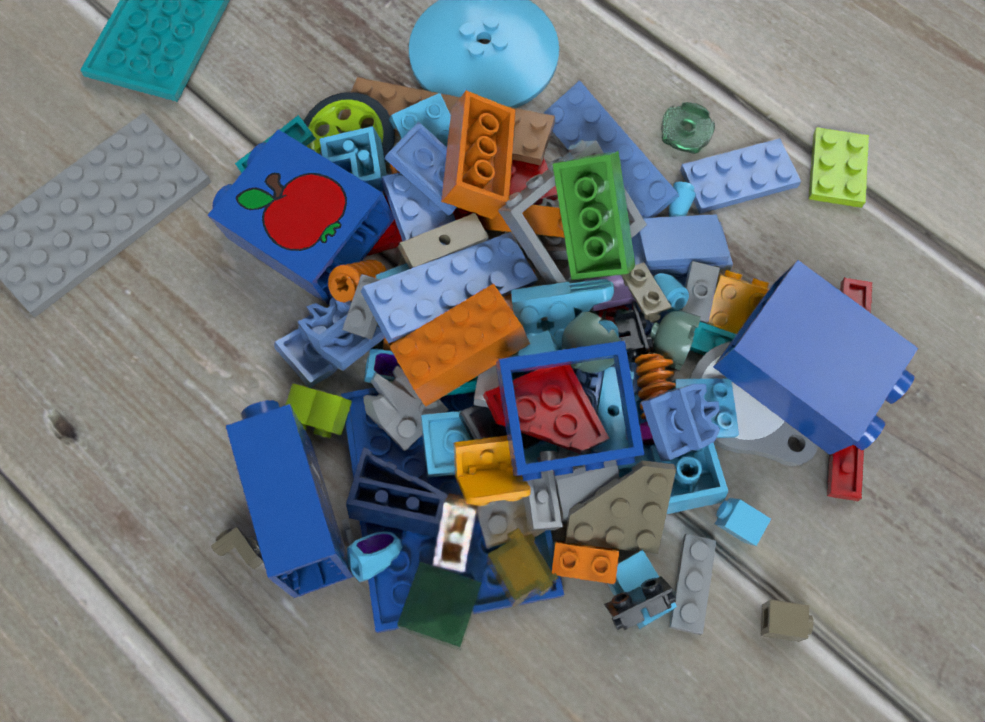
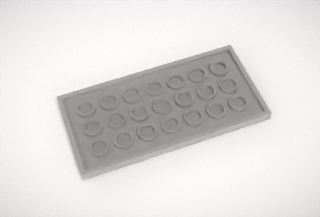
(93, 212)

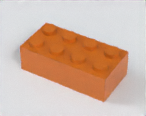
(479, 155)
(459, 344)

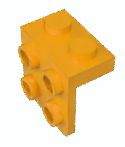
(735, 300)
(486, 471)

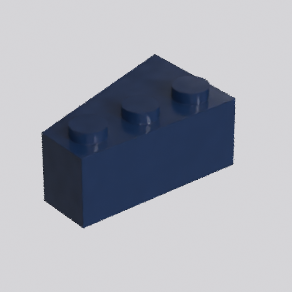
(393, 498)

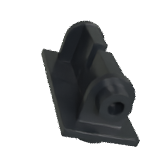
(633, 323)
(626, 607)

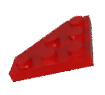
(552, 409)

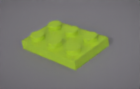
(839, 167)

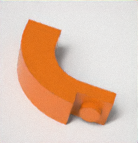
(542, 219)

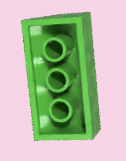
(594, 216)

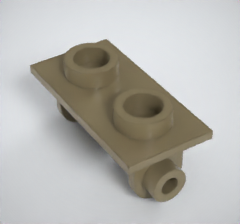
(646, 292)

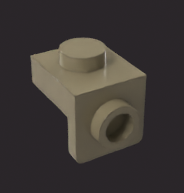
(247, 547)

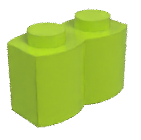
(319, 410)

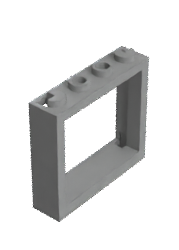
(535, 189)

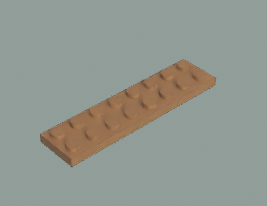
(531, 128)

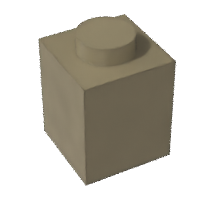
(786, 621)

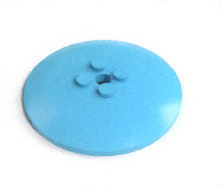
(506, 70)

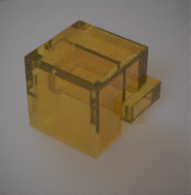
(521, 568)

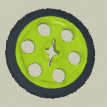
(361, 107)

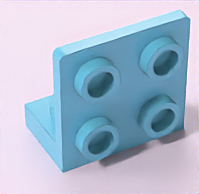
(430, 113)
(721, 391)

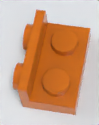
(585, 562)

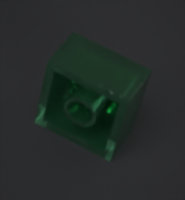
(440, 606)

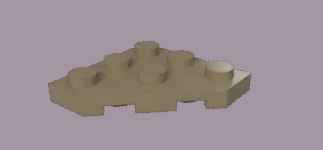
(625, 511)

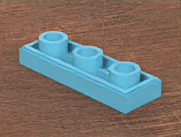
(610, 400)

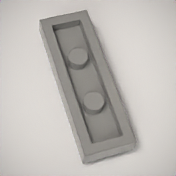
(693, 584)

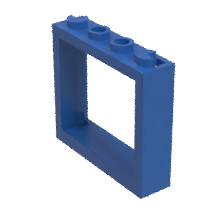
(592, 461)

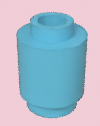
(674, 292)

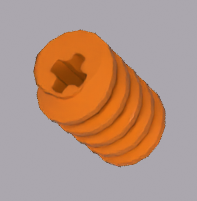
(345, 278)
(653, 376)

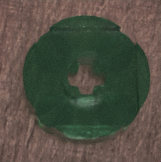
(687, 140)

